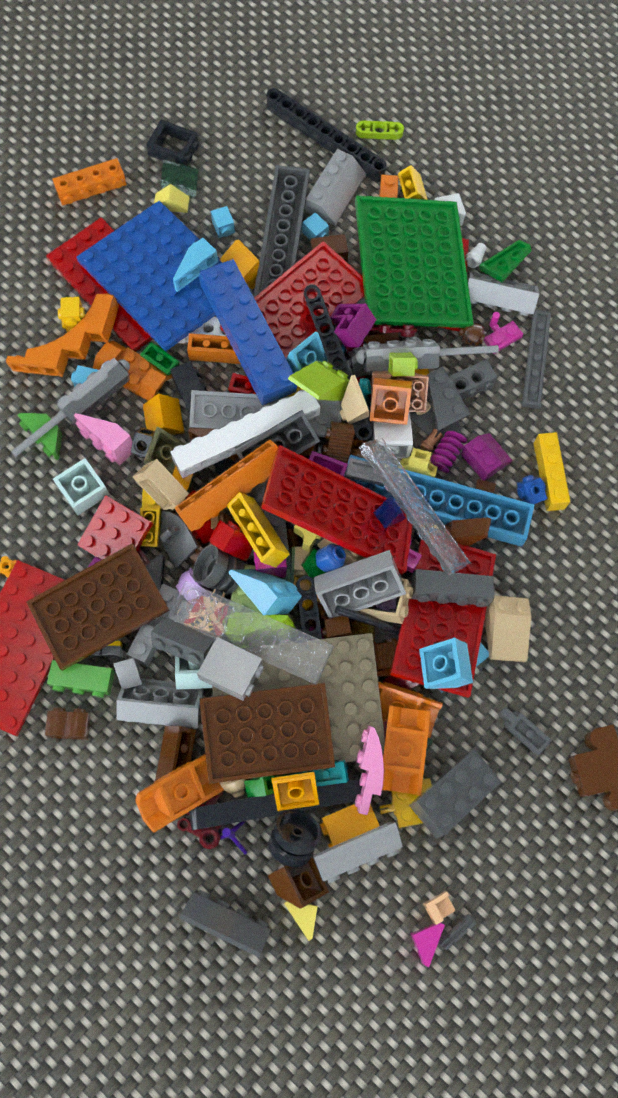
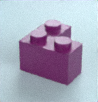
(352, 323)

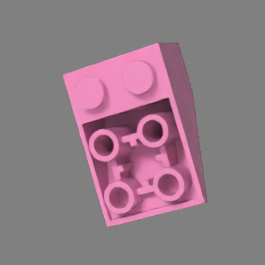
(106, 437)

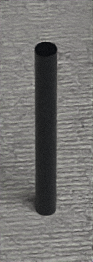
(367, 619)

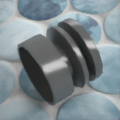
(213, 567)

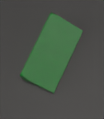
(159, 358)

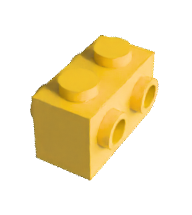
(70, 312)

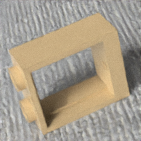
(160, 485)
(402, 608)

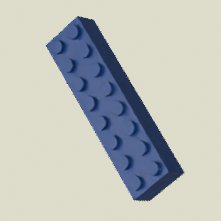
(247, 331)

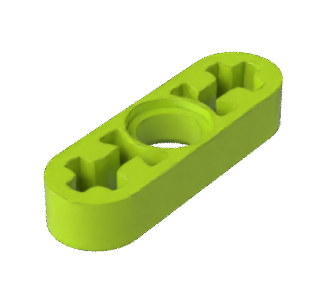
(391, 135)

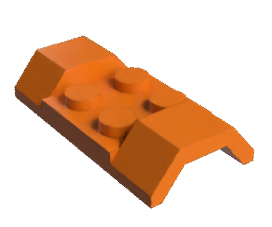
(144, 376)
(400, 697)
(405, 750)
(176, 794)

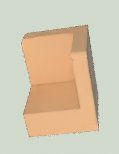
(439, 907)

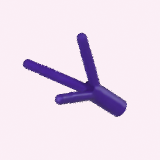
(230, 833)

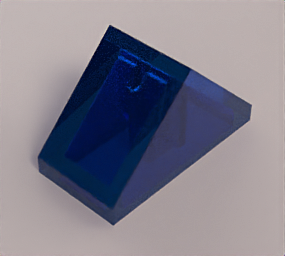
(389, 513)

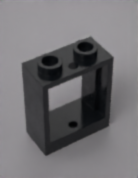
(165, 128)

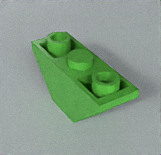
(50, 440)

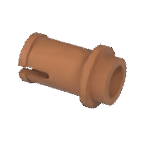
(429, 443)

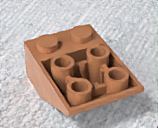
(418, 392)

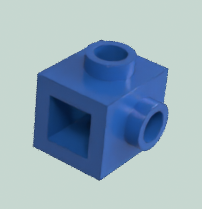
(531, 489)

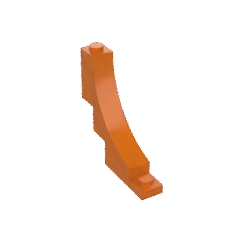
(53, 356)

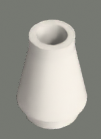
(476, 255)

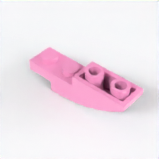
(372, 761)

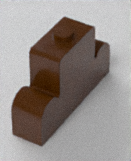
(598, 769)

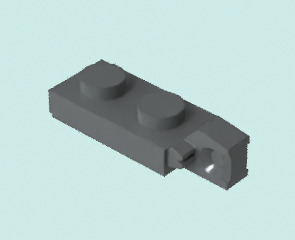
(525, 731)

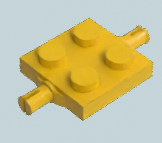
(401, 809)

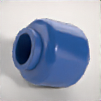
(330, 557)

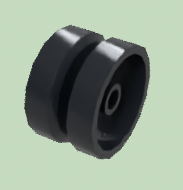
(294, 838)

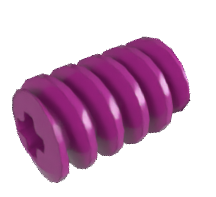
(444, 453)

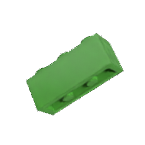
(82, 679)

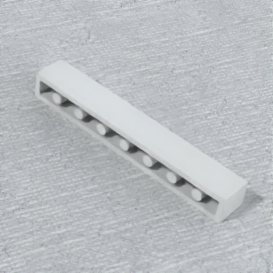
(222, 442)

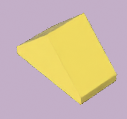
(173, 199)
(304, 917)

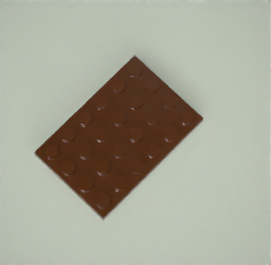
(97, 606)
(267, 733)

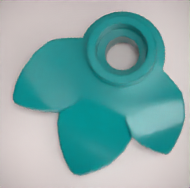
(365, 387)

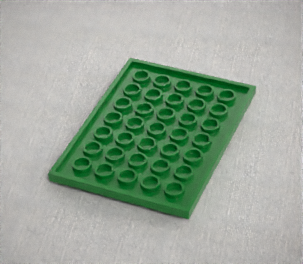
(413, 262)

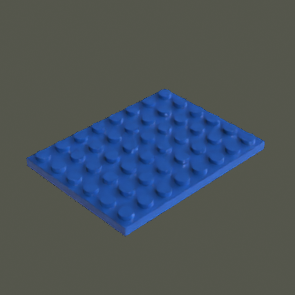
(139, 270)

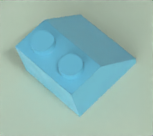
(307, 353)
(446, 664)

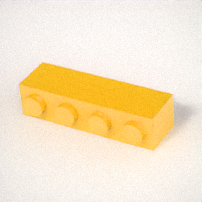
(552, 471)
(258, 530)

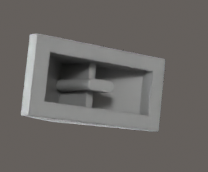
(128, 673)

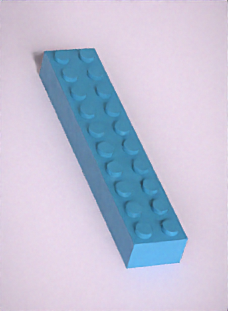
(457, 502)

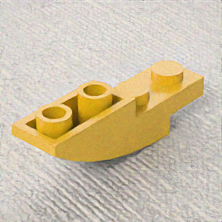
(152, 512)

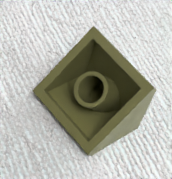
(160, 449)

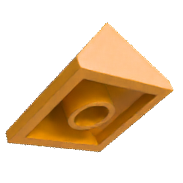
(245, 260)
(164, 413)
(295, 791)

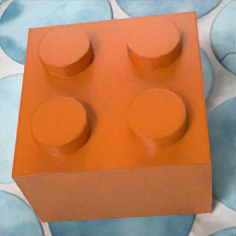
(390, 401)

